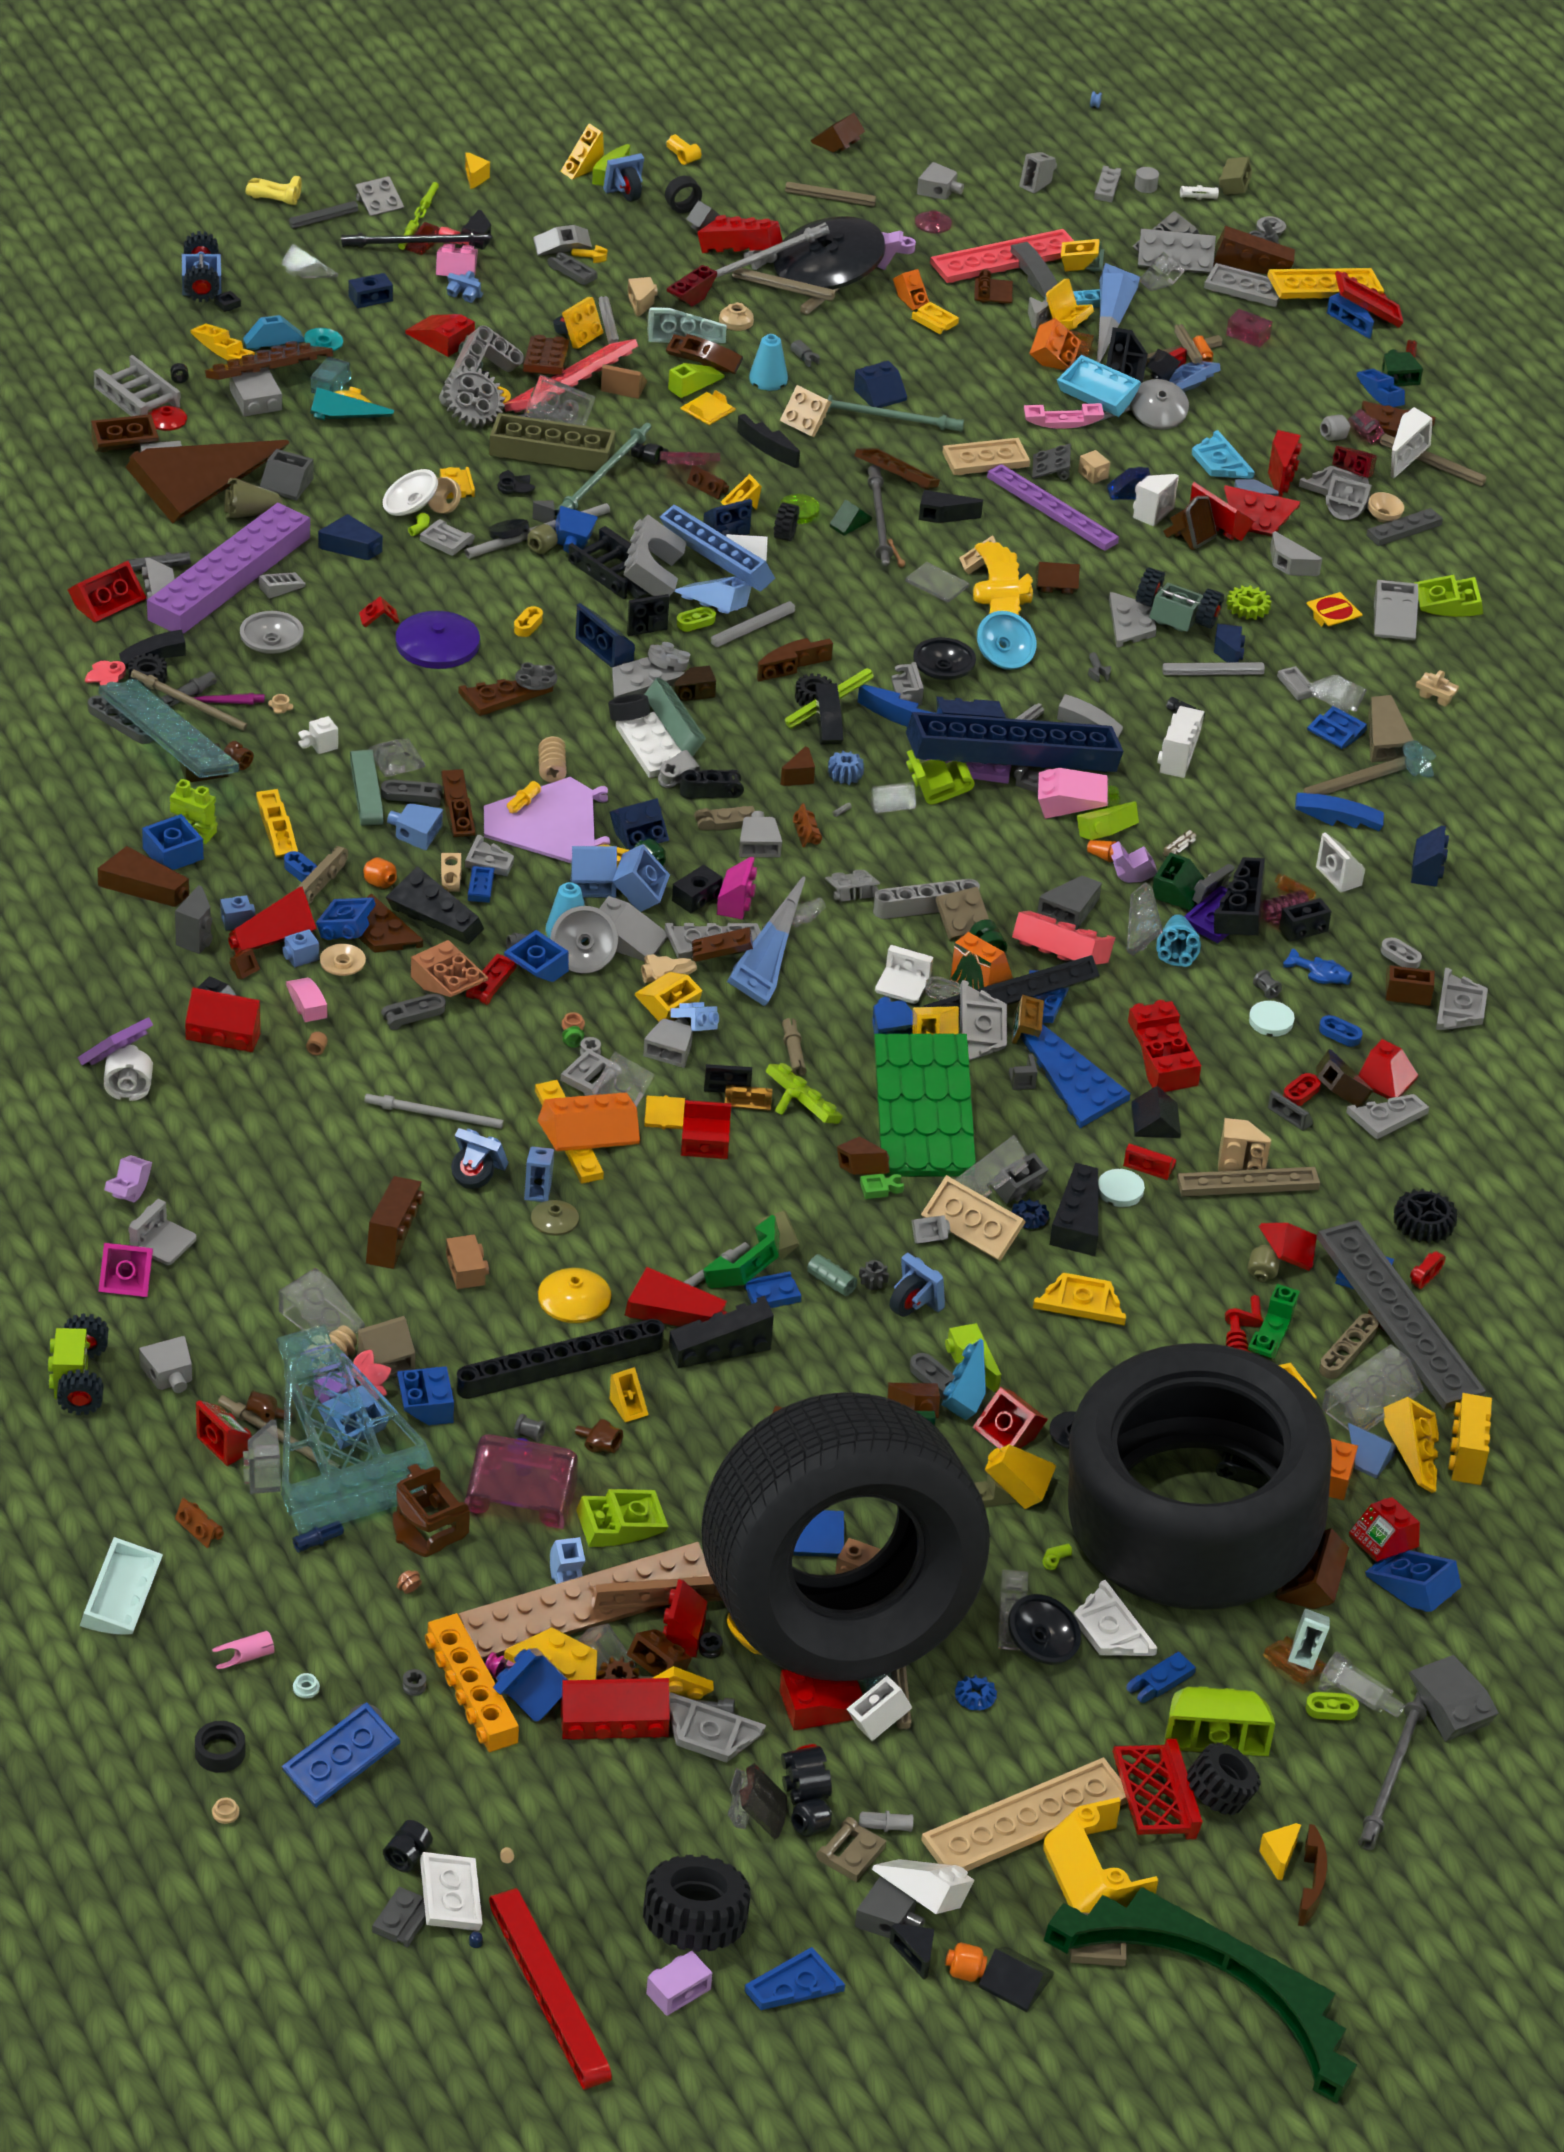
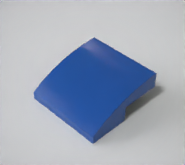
(1337, 727)
(822, 1536)

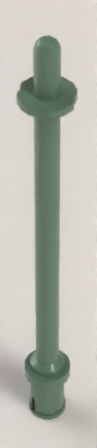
(942, 422)
(637, 436)

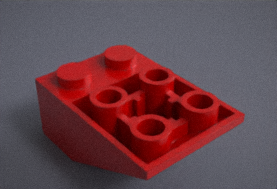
(1284, 460)

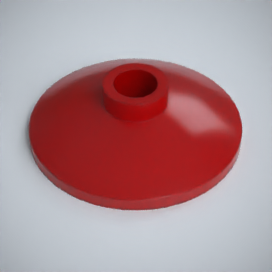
(168, 418)

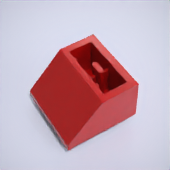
(1171, 1064)
(685, 1618)

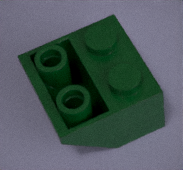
(1176, 881)

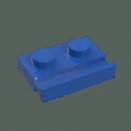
(777, 1288)

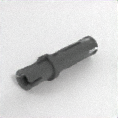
(169, 560)
(195, 686)

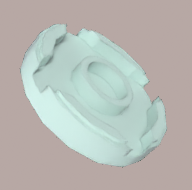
(1271, 1018)
(1120, 1187)

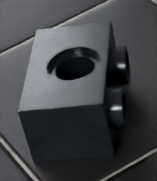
(697, 889)

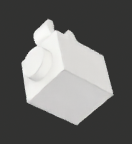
(321, 735)

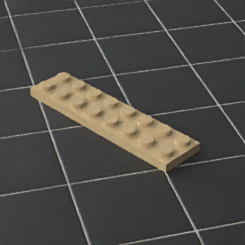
(1021, 1817)

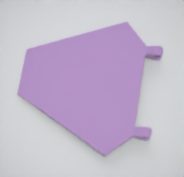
(552, 821)

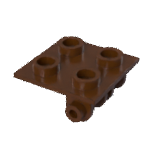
(991, 289)

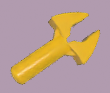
(599, 254)

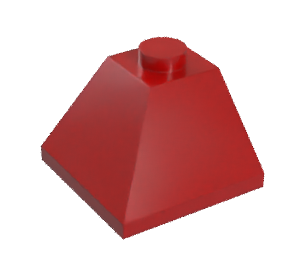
(1388, 1070)

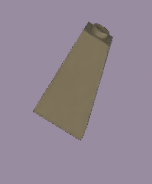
(1386, 729)

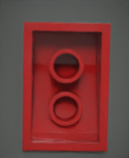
(442, 332)
(816, 1701)

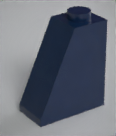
(350, 538)

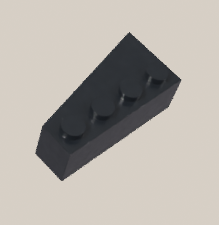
(431, 903)
(1242, 903)
(1077, 1216)
(724, 1336)

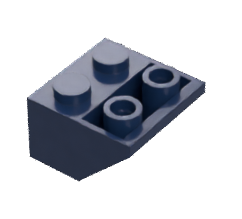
(730, 518)
(639, 823)
(1429, 857)

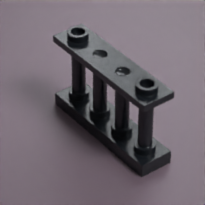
(594, 567)

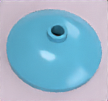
(1012, 633)

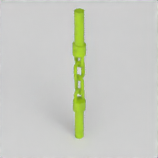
(424, 204)

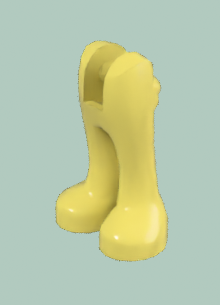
(282, 192)

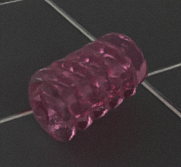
(1272, 908)

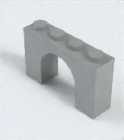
(640, 565)

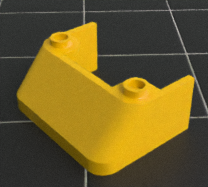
(1077, 1864)

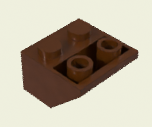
(1409, 985)

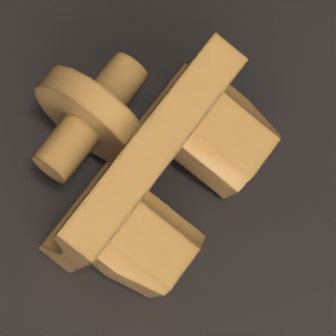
(1437, 685)

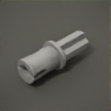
(886, 1821)

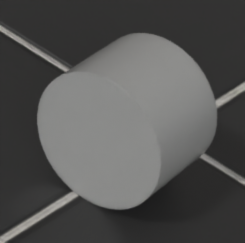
(1146, 179)

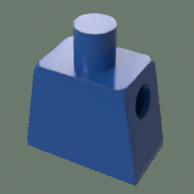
(574, 527)
(892, 1017)

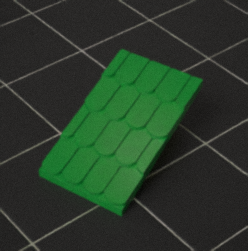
(924, 1104)

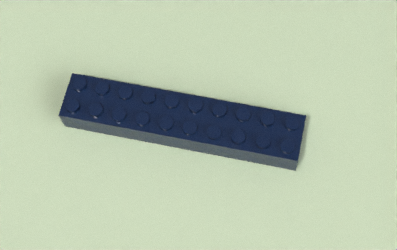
(1014, 742)

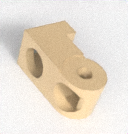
(451, 873)

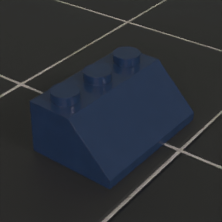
(602, 638)

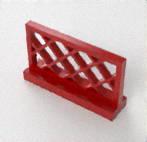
(1174, 1770)

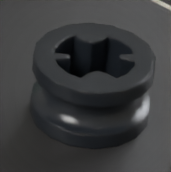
(179, 378)
(708, 1639)

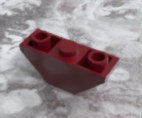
(693, 286)
(1354, 461)

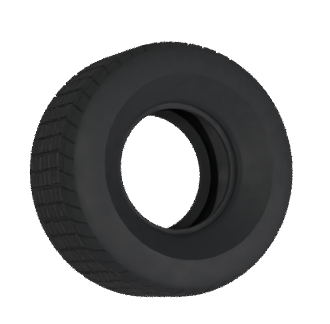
(896, 1601)

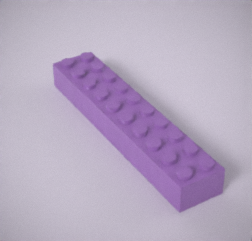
(228, 568)

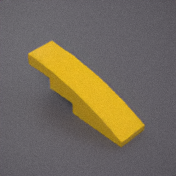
(219, 342)
(276, 822)

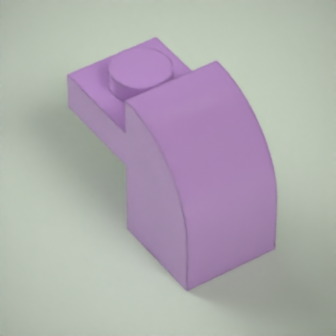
(1134, 866)
(130, 1179)

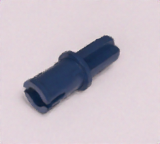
(317, 1536)

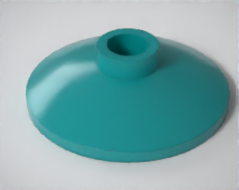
(324, 338)

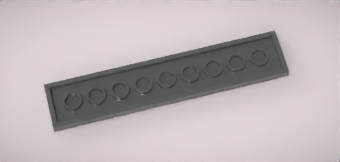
(1400, 1313)

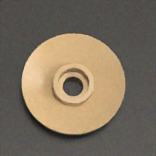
(342, 959)

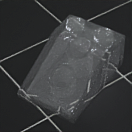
(317, 1301)

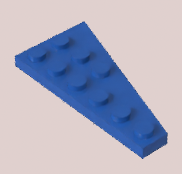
(1074, 1078)

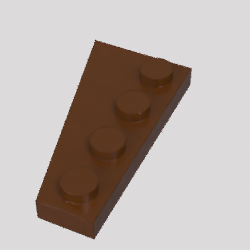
(497, 696)

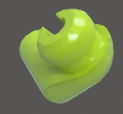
(1053, 1555)

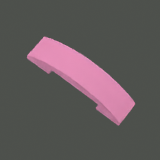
(1064, 419)

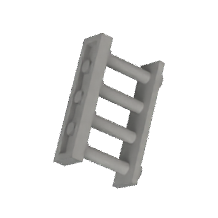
(131, 402)

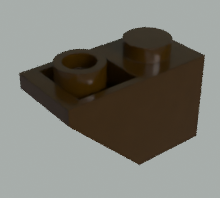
(696, 684)

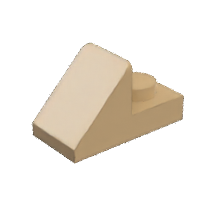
(972, 560)

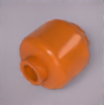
(380, 873)
(966, 1962)

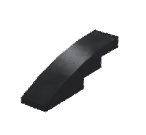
(771, 443)

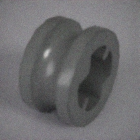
(414, 1689)

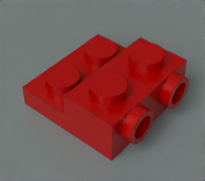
(1155, 1021)

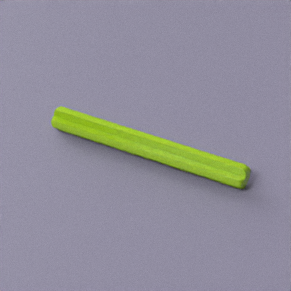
(843, 689)

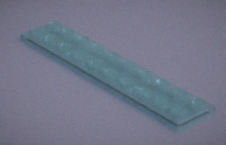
(168, 728)

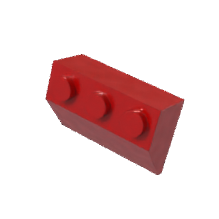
(1225, 516)
(107, 592)
(223, 1020)

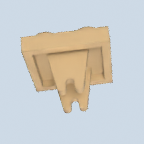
(805, 411)

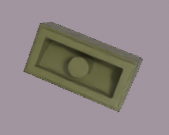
(788, 1239)

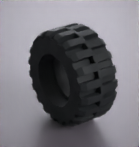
(696, 1903)

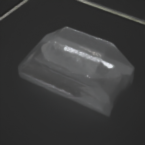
(736, 1813)

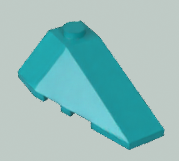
(338, 406)

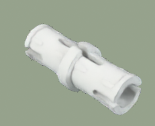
(1211, 193)

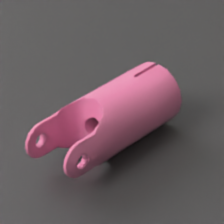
(247, 1648)

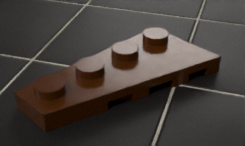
(897, 466)

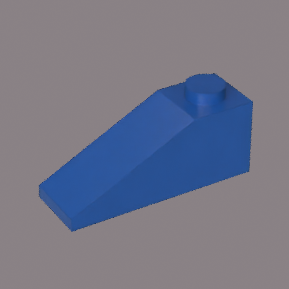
(1350, 314)

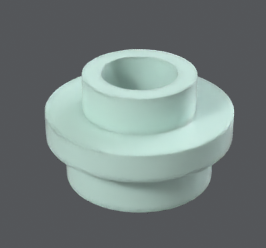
(306, 1686)

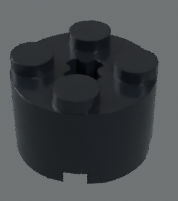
(806, 1774)

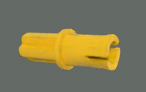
(524, 797)

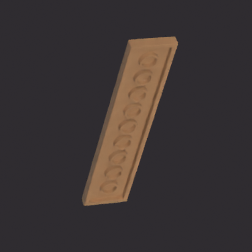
(568, 1603)

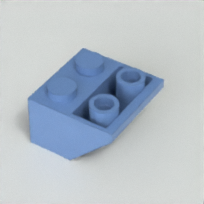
(594, 870)
(373, 1410)

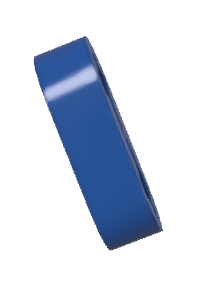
(302, 868)

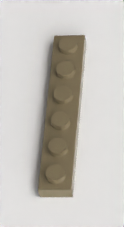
(1248, 1181)

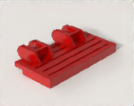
(1369, 299)

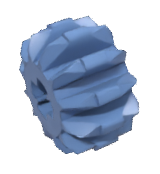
(845, 767)

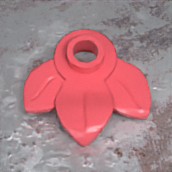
(106, 672)
(375, 1373)

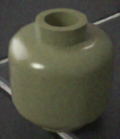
(542, 538)
(1263, 1263)

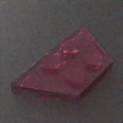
(689, 458)

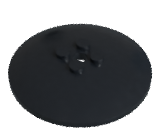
(851, 253)

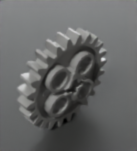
(473, 397)

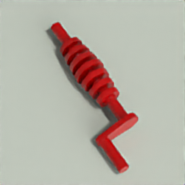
(1235, 1317)

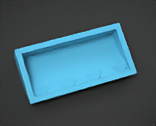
(1099, 384)

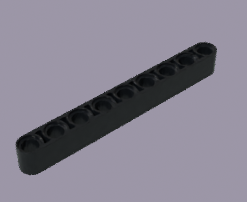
(559, 1358)

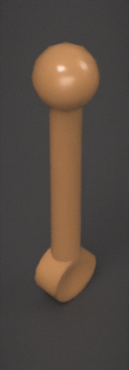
(901, 563)

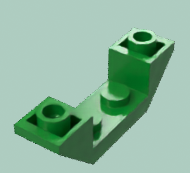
(726, 1274)
(1276, 1322)

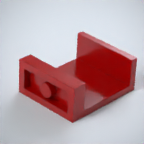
(706, 1129)

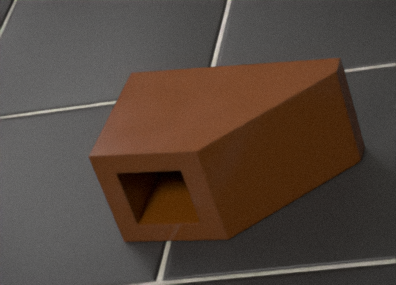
(862, 1157)

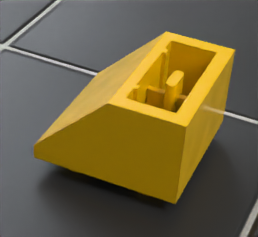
(668, 993)
(936, 1020)

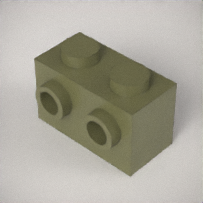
(1235, 175)

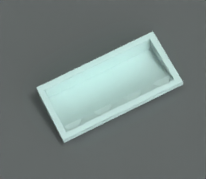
(121, 1588)

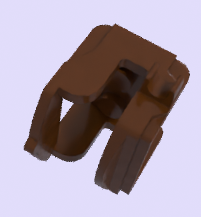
(411, 1512)

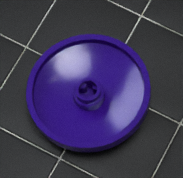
(437, 639)

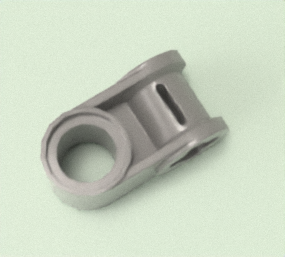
(672, 769)

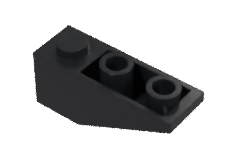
(945, 507)

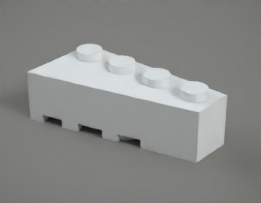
(1180, 741)

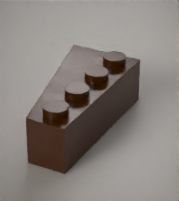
(1251, 252)
(392, 1221)

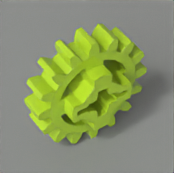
(1248, 602)

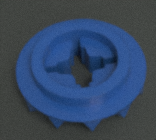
(974, 1700)

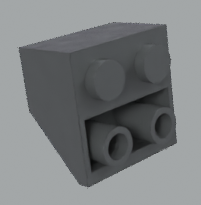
(287, 474)

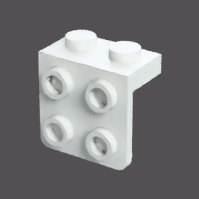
(905, 974)

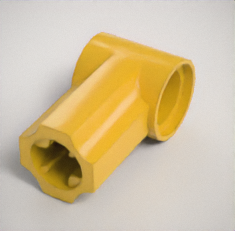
(685, 152)

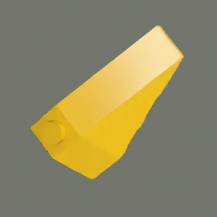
(1414, 1434)

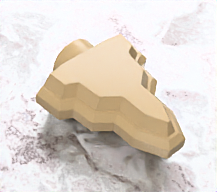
(659, 966)

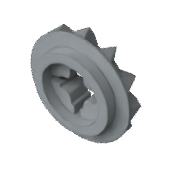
(1276, 224)

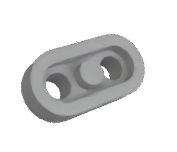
(1401, 953)

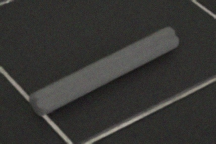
(323, 214)

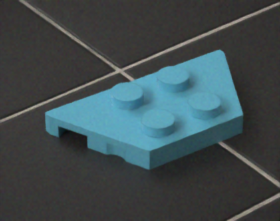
(1221, 459)

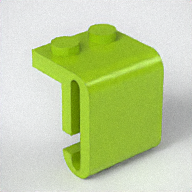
(940, 779)

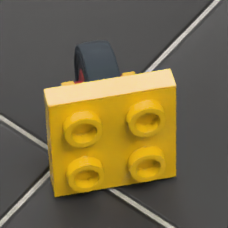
(580, 323)

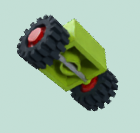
(69, 1363)

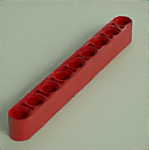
(550, 1989)

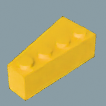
(1471, 1438)

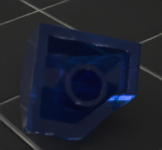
(1124, 485)

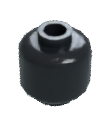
(811, 1817)

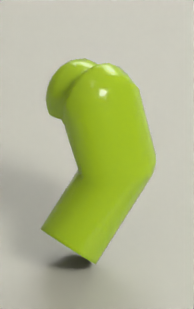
(423, 522)

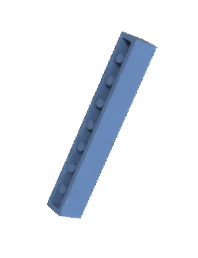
(718, 548)

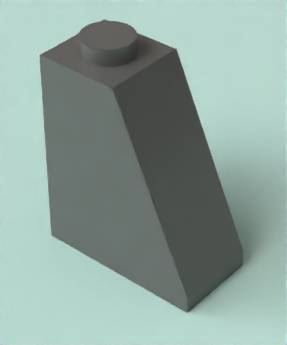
(1071, 900)

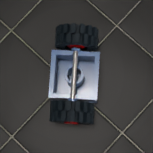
(201, 267)

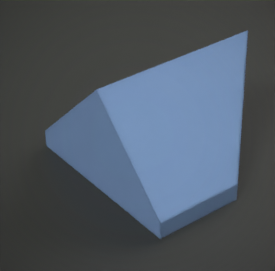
(1372, 1451)

